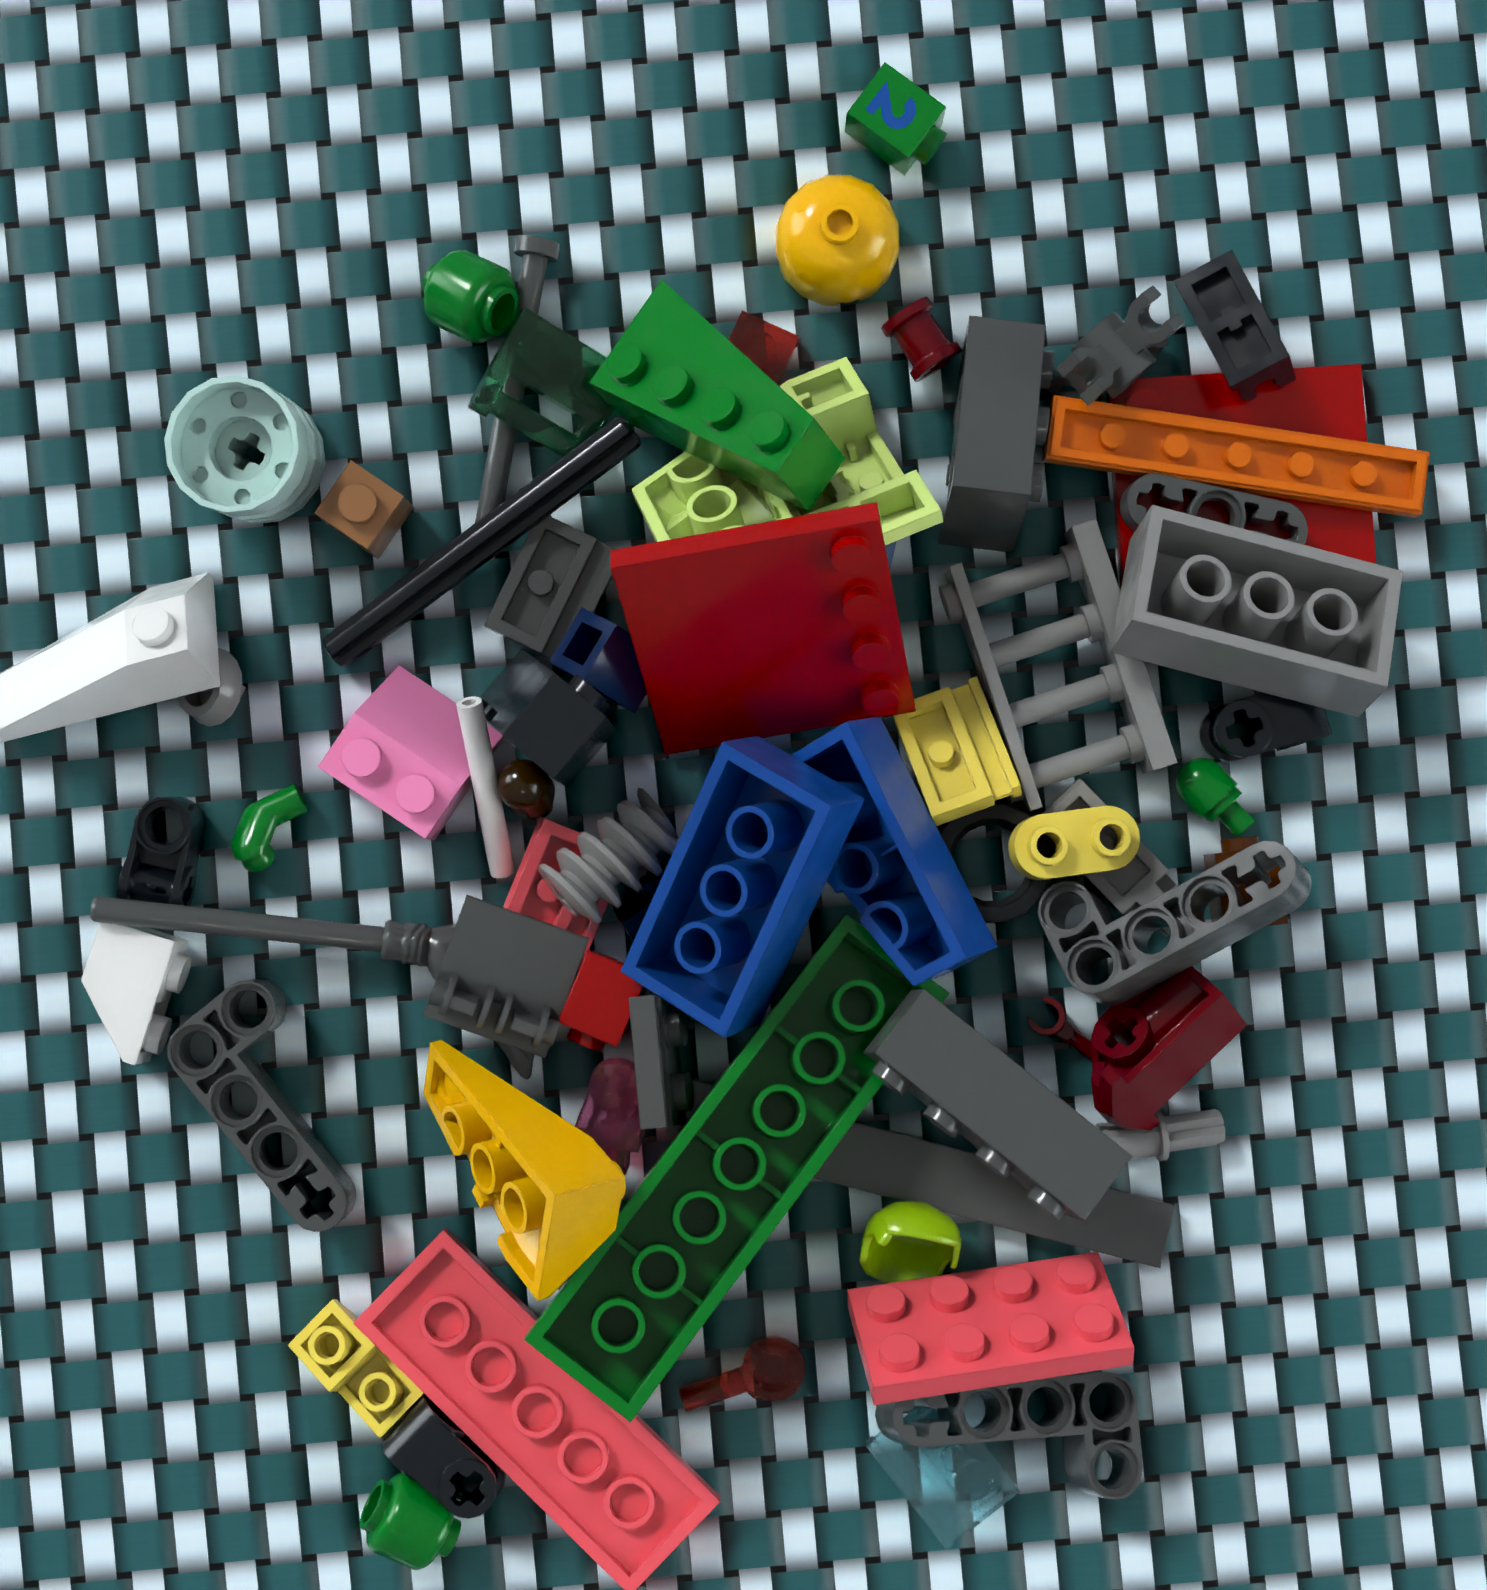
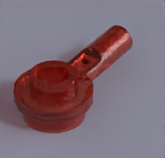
(770, 1371)

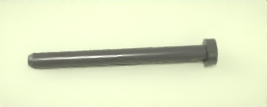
(536, 254)

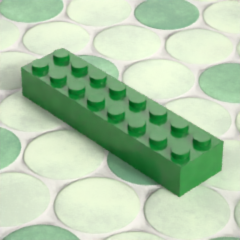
(727, 1175)

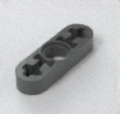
(1171, 492)

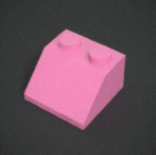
(406, 753)

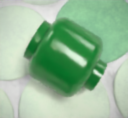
(470, 296)
(408, 1523)

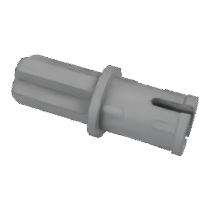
(1170, 1134)

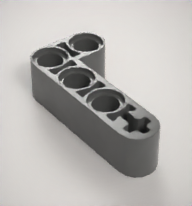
(1179, 909)
(273, 1110)
(1065, 1416)

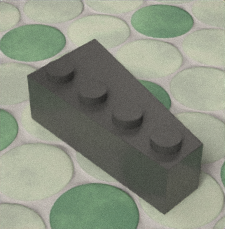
(996, 1107)

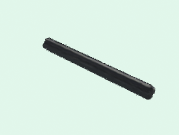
(482, 541)

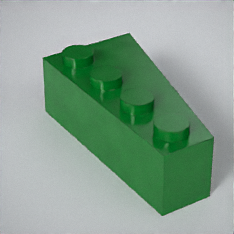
(710, 400)

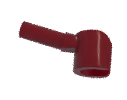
(1063, 1030)

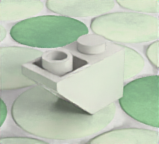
(131, 985)

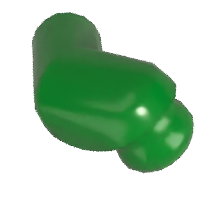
(258, 824)

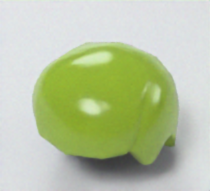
(909, 1242)

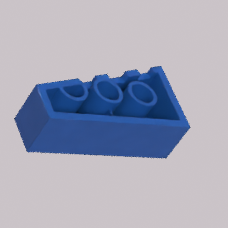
(896, 858)

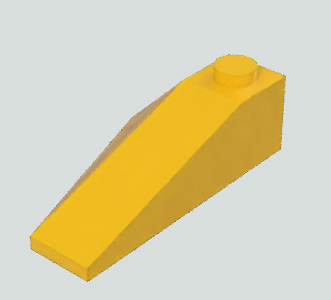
(533, 1167)

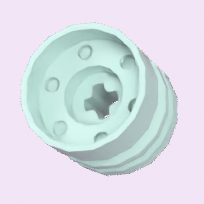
(209, 444)

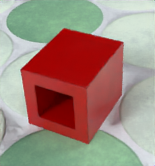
(599, 1002)

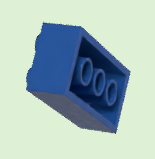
(741, 884)

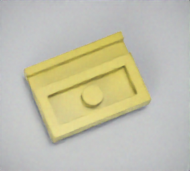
(957, 752)

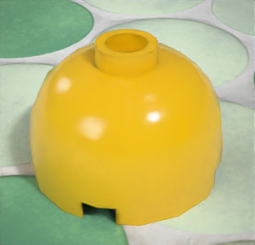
(837, 240)

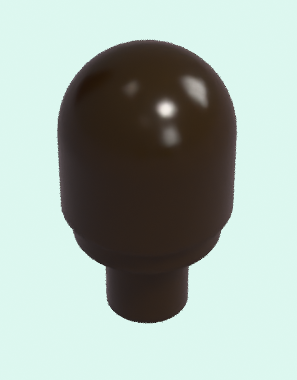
(526, 789)

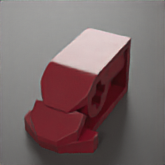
(1156, 1045)

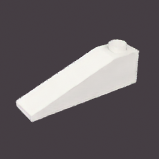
(123, 660)

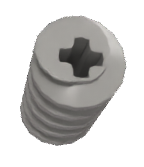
(611, 859)

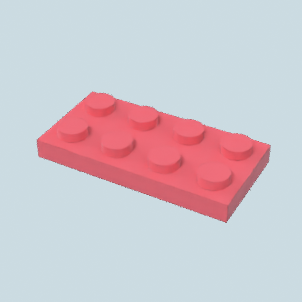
(988, 1328)

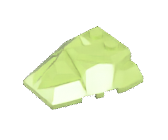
(700, 498)

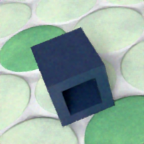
(603, 658)

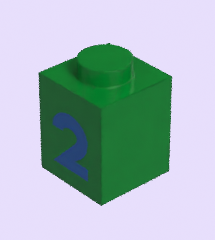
(897, 120)

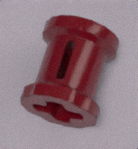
(921, 339)

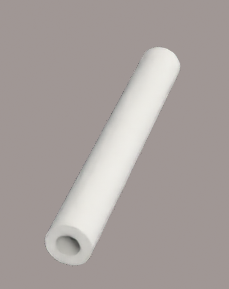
(484, 785)

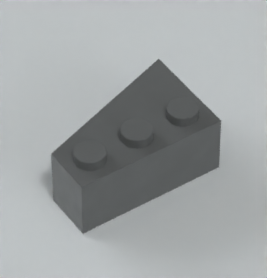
(996, 433)

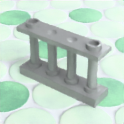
(1120, 681)

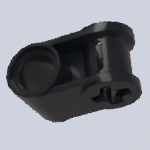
(1268, 725)
(159, 862)
(440, 1457)

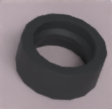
(1008, 818)

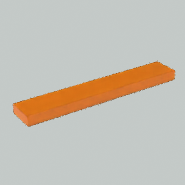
(1237, 456)

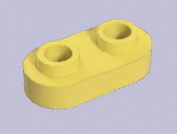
(1076, 843)

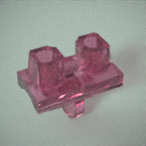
(612, 1110)

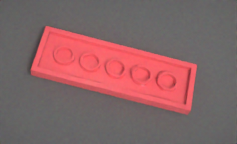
(567, 1449)

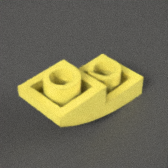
(355, 1368)

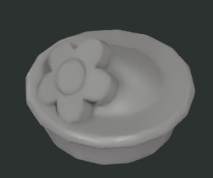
(219, 703)

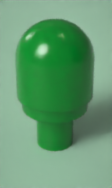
(1212, 794)

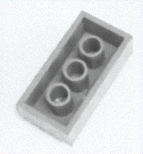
(1257, 611)

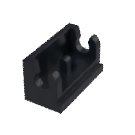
(1235, 325)

